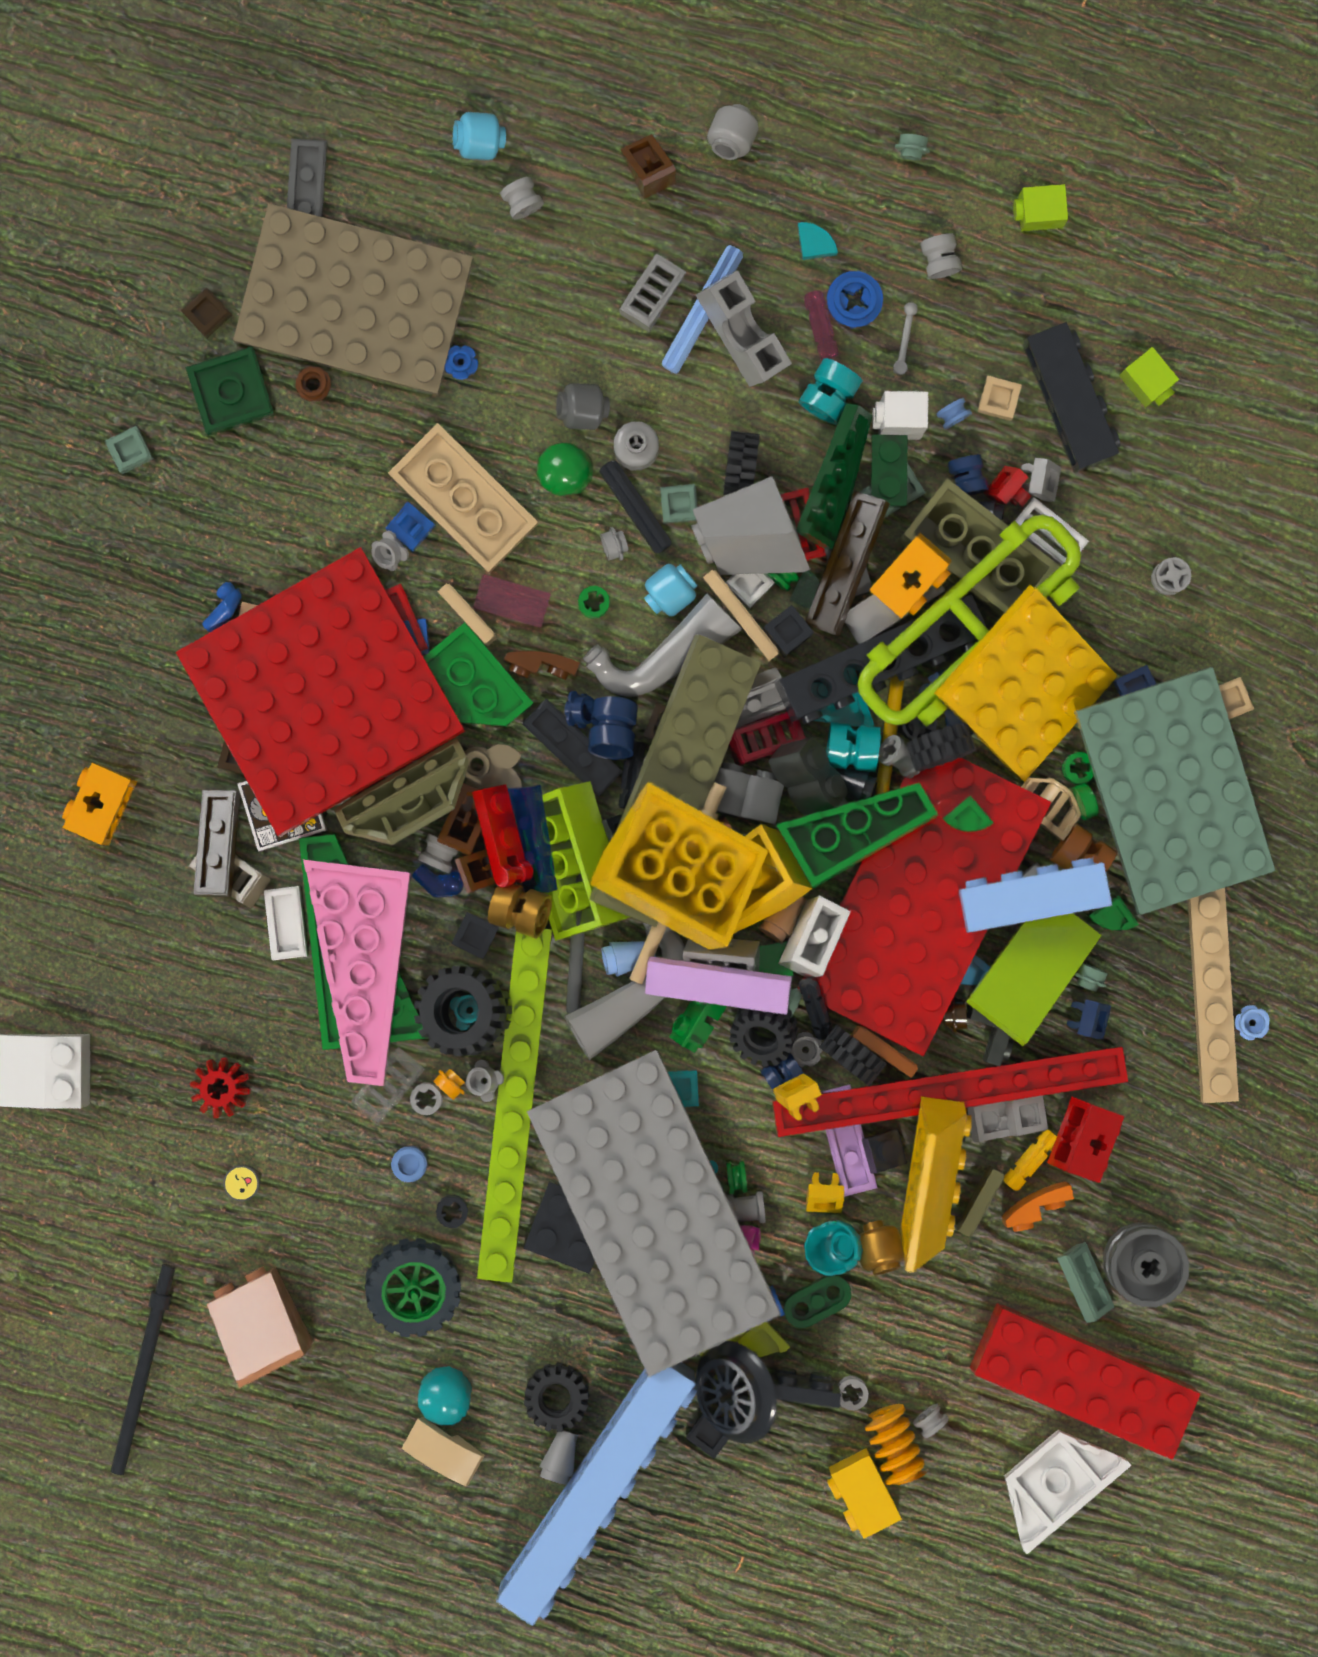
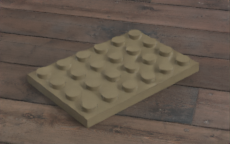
(353, 299)

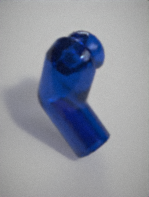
(438, 886)

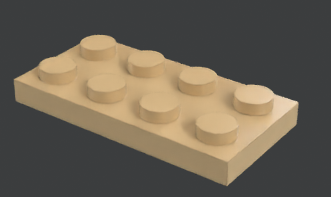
(463, 498)

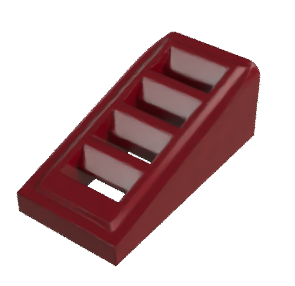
(737, 745)

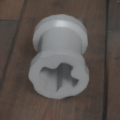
(896, 753)
(748, 1207)

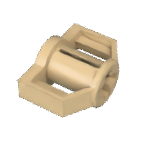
(1058, 795)

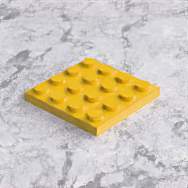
(1026, 683)

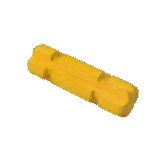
(1030, 1160)

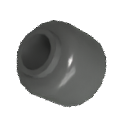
(582, 406)

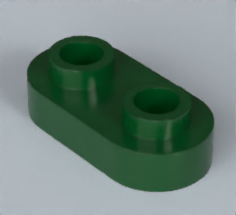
(819, 1304)

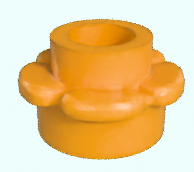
(449, 1083)

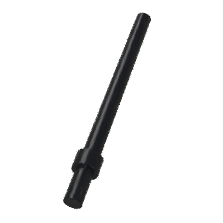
(159, 1302)

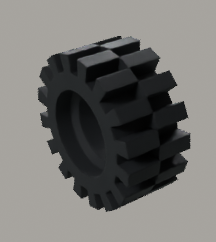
(741, 461)
(941, 746)
(760, 1047)
(852, 1055)
(556, 1418)

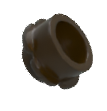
(956, 1015)

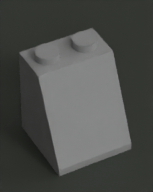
(749, 532)

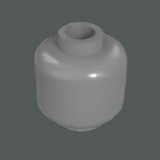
(732, 132)
(636, 458)

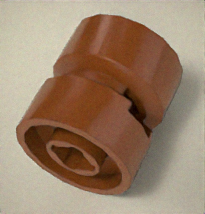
(1080, 846)

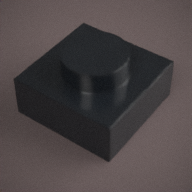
(475, 935)
(884, 1151)

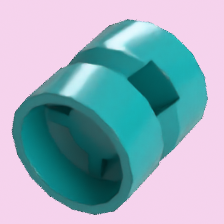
(836, 380)
(853, 746)

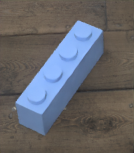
(1036, 896)

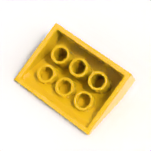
(680, 868)
(932, 1179)

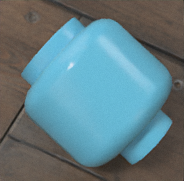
(478, 136)
(670, 590)

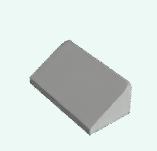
(762, 699)

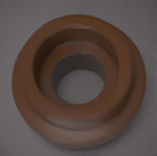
(308, 374)

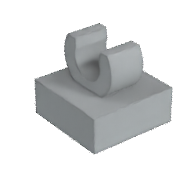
(1043, 479)

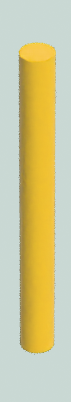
(893, 702)

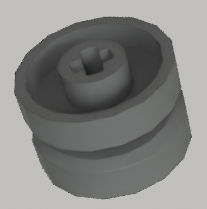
(1166, 1269)

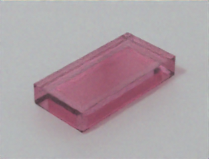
(512, 601)

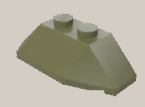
(407, 797)

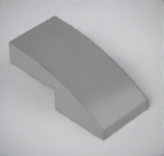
(1008, 1118)

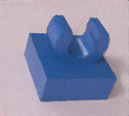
(410, 526)

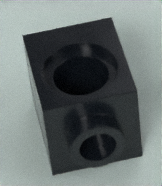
(788, 631)

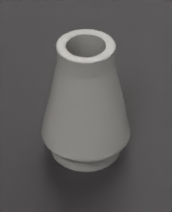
(560, 1458)

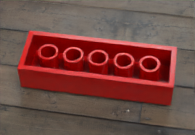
(1084, 1381)

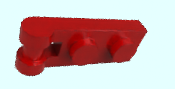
(501, 836)

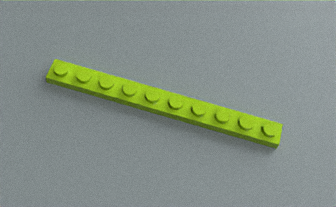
(513, 1102)

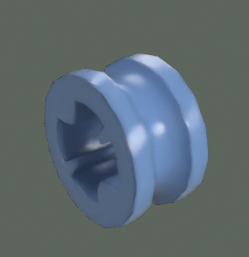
(954, 413)

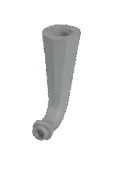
(666, 661)
(614, 1014)

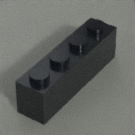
(1071, 397)

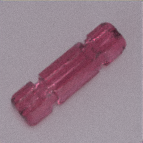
(821, 324)

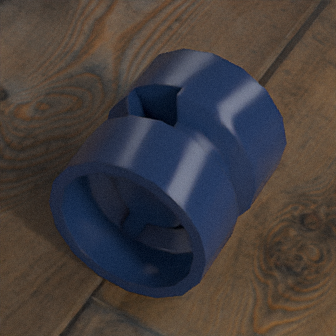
(612, 728)

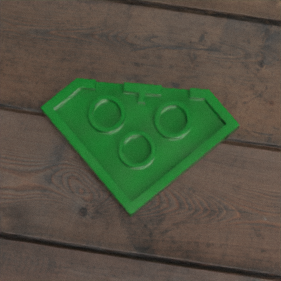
(476, 681)

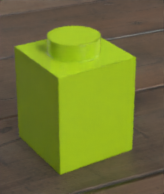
(1041, 207)
(1150, 378)

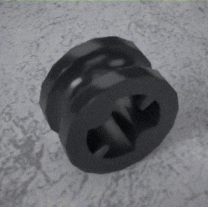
(455, 1222)

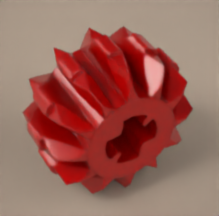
(214, 1075)

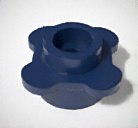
(578, 709)

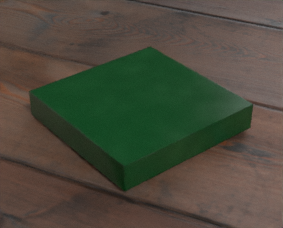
(230, 391)

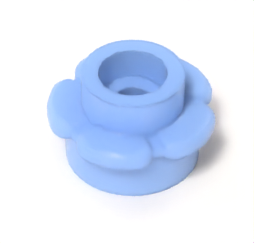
(1261, 1022)

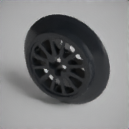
(752, 1408)

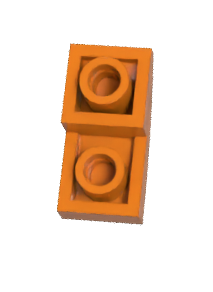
(1027, 1210)

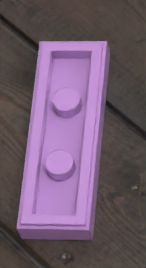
(850, 1156)

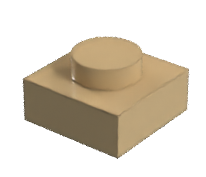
(999, 398)

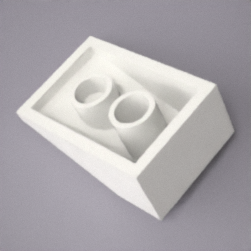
(45, 1070)

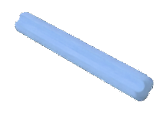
(697, 317)

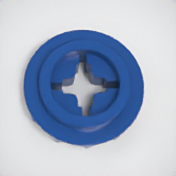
(850, 284)

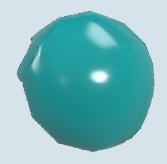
(833, 1248)
(444, 1396)

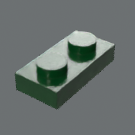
(889, 469)

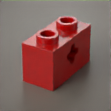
(1085, 1140)

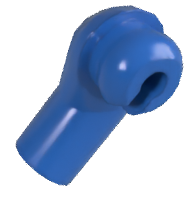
(226, 609)

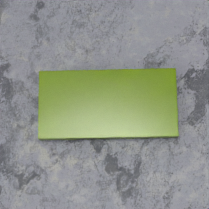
(1033, 973)

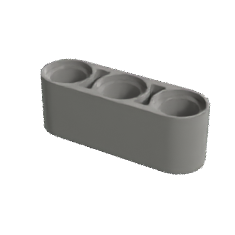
(874, 617)

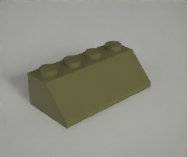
(967, 535)

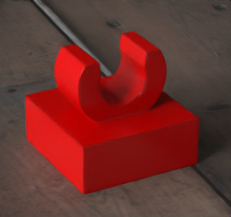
(1007, 487)

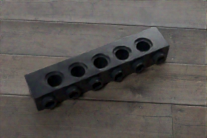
(796, 688)

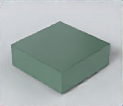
(129, 449)
(678, 503)

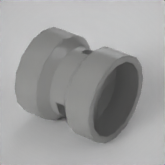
(941, 256)

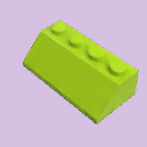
(576, 849)

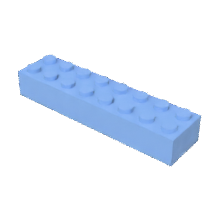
(593, 1491)

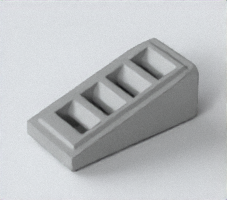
(637, 316)

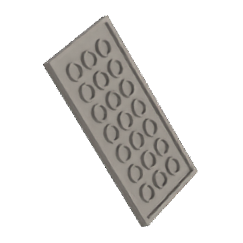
(653, 1213)

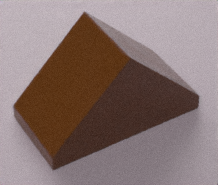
(649, 166)
(462, 825)
(475, 871)

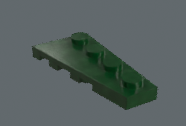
(836, 479)

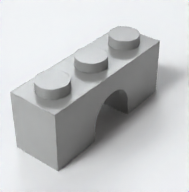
(753, 350)

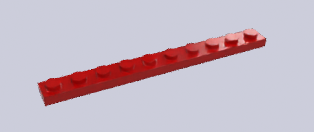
(971, 1086)

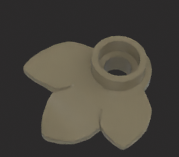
(497, 767)

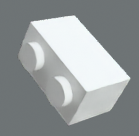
(901, 414)
(814, 937)

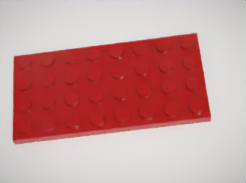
(906, 921)

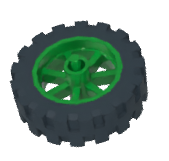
(424, 1318)

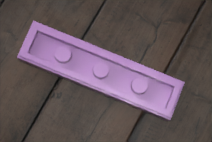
(718, 985)

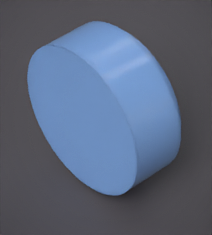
(409, 1163)

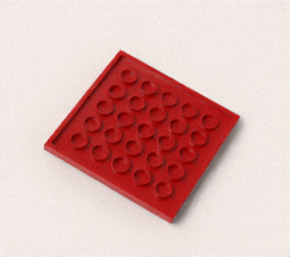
(320, 692)

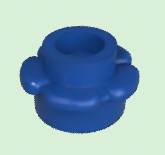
(470, 363)

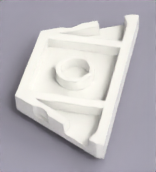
(1057, 1483)

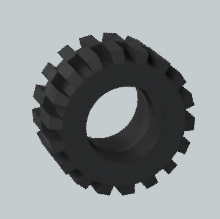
(435, 1007)

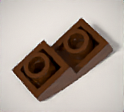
(532, 662)

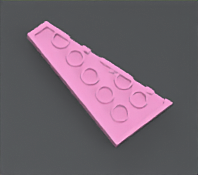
(360, 940)

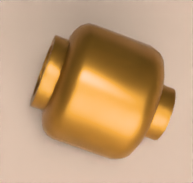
(881, 1248)

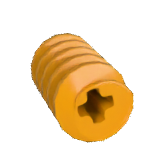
(896, 1445)

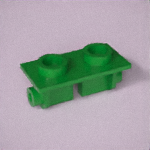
(690, 1029)

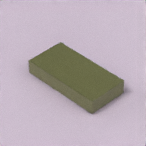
(979, 1201)

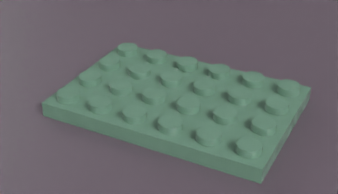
(1174, 790)

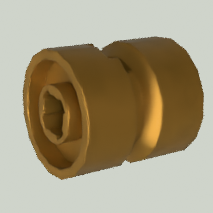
(525, 911)

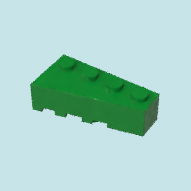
(845, 835)

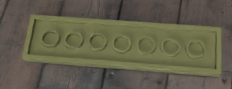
(692, 734)

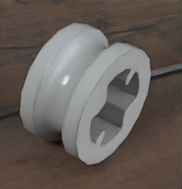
(429, 1109)
(856, 1382)
(930, 1420)

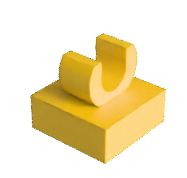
(796, 1093)
(825, 1197)

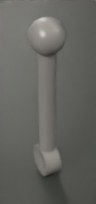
(900, 366)

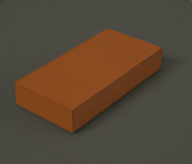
(884, 1050)

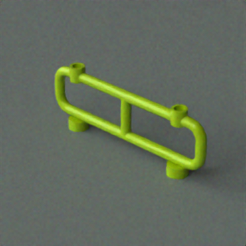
(927, 705)

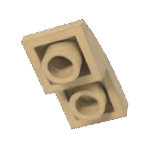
(442, 1453)

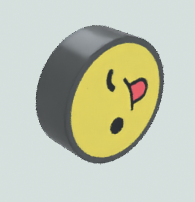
(242, 1182)

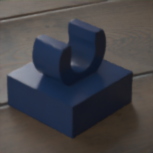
(1093, 1019)

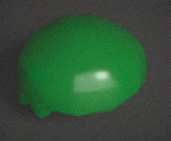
(564, 469)

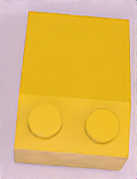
(779, 879)

